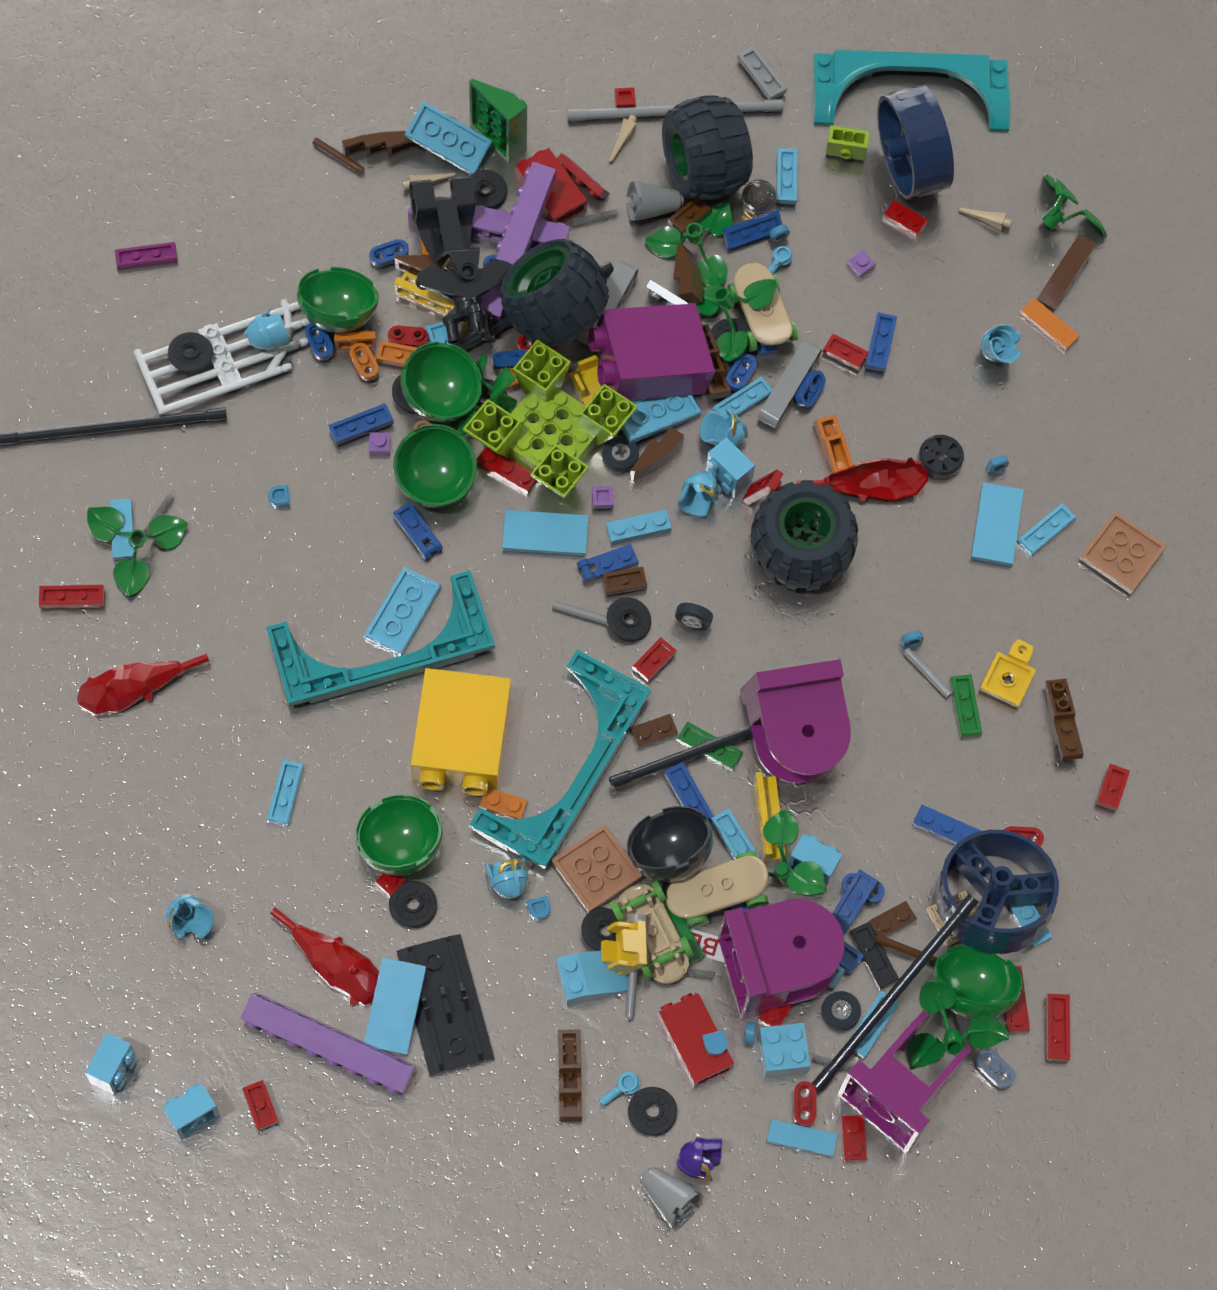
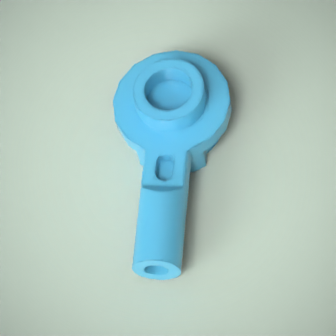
(781, 256)
(627, 1083)

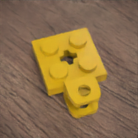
(1015, 666)

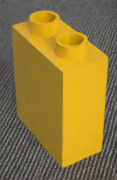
(460, 731)

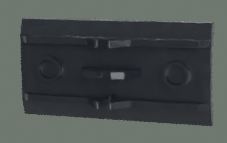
(448, 1007)

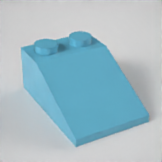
(588, 978)

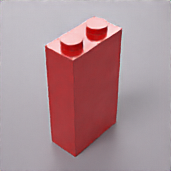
(565, 197)
(684, 1027)

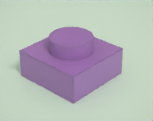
(861, 263)
(379, 443)
(602, 497)

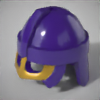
(700, 1154)

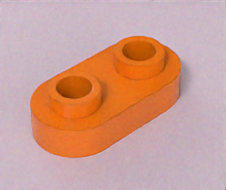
(364, 363)

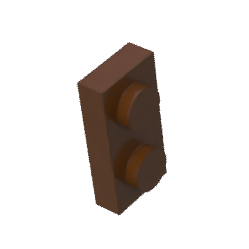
(691, 212)
(624, 581)
(654, 731)
(893, 920)

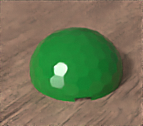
(337, 299)
(441, 382)
(434, 465)
(399, 834)
(981, 981)

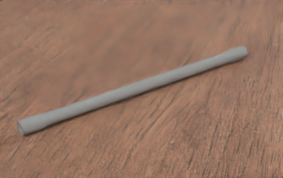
(584, 114)

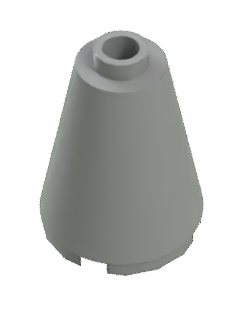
(651, 200)
(670, 1196)

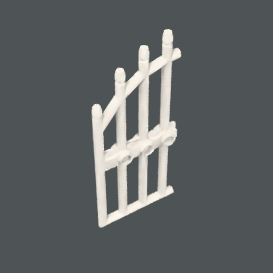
(222, 361)

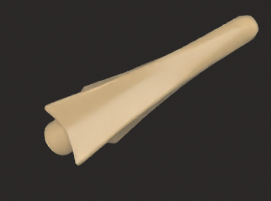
(626, 131)
(434, 178)
(994, 219)

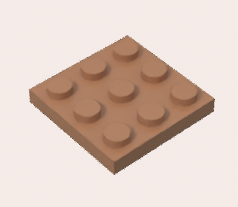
(1123, 552)
(596, 868)

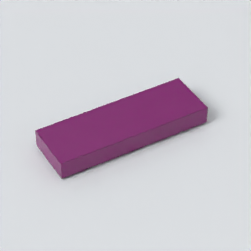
(146, 256)

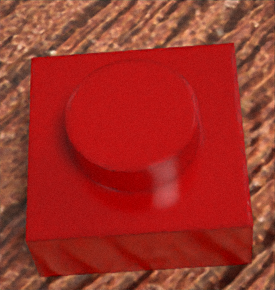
(625, 97)
(389, 883)

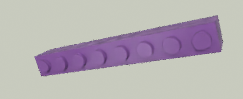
(490, 226)
(522, 226)
(328, 1042)

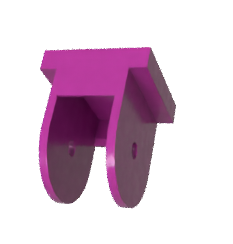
(798, 719)
(779, 953)
(892, 1094)

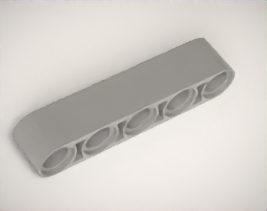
(619, 286)
(788, 384)

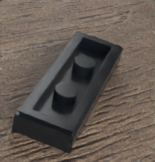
(874, 956)

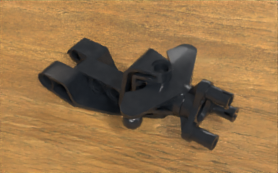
(446, 234)

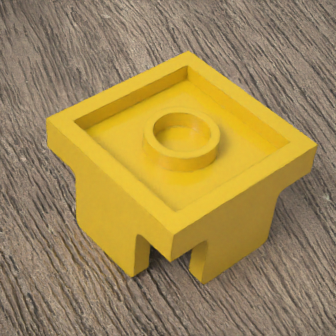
(585, 379)
(628, 950)

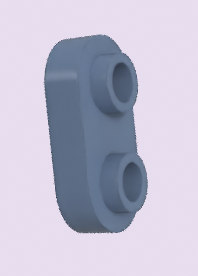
(996, 1068)

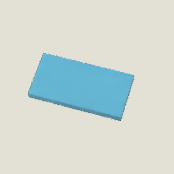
(447, 138)
(658, 415)
(997, 524)
(545, 533)
(402, 611)
(395, 1005)

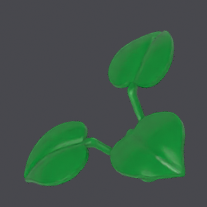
(1056, 214)
(665, 241)
(757, 294)
(504, 401)
(128, 574)
(808, 876)
(926, 1049)

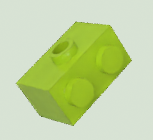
(847, 143)

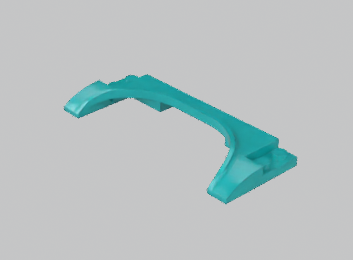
(837, 71)
(460, 640)
(617, 707)

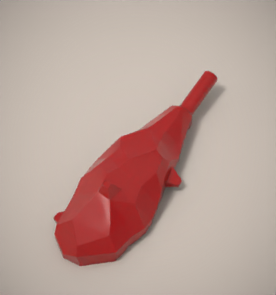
(880, 478)
(129, 683)
(335, 962)

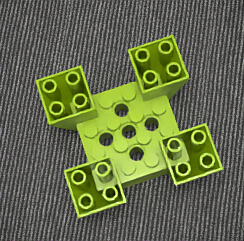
(584, 427)

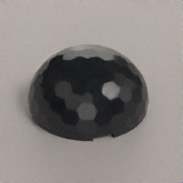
(671, 844)

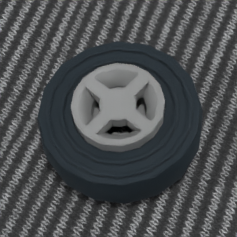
(694, 615)

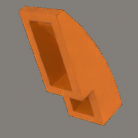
(833, 443)

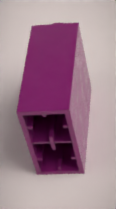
(652, 351)

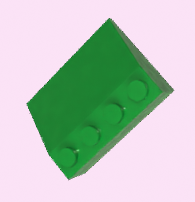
(499, 117)

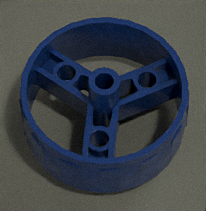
(915, 142)
(1038, 887)

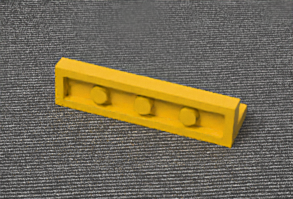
(424, 297)
(767, 806)

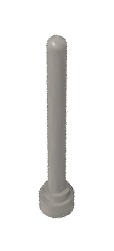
(632, 979)

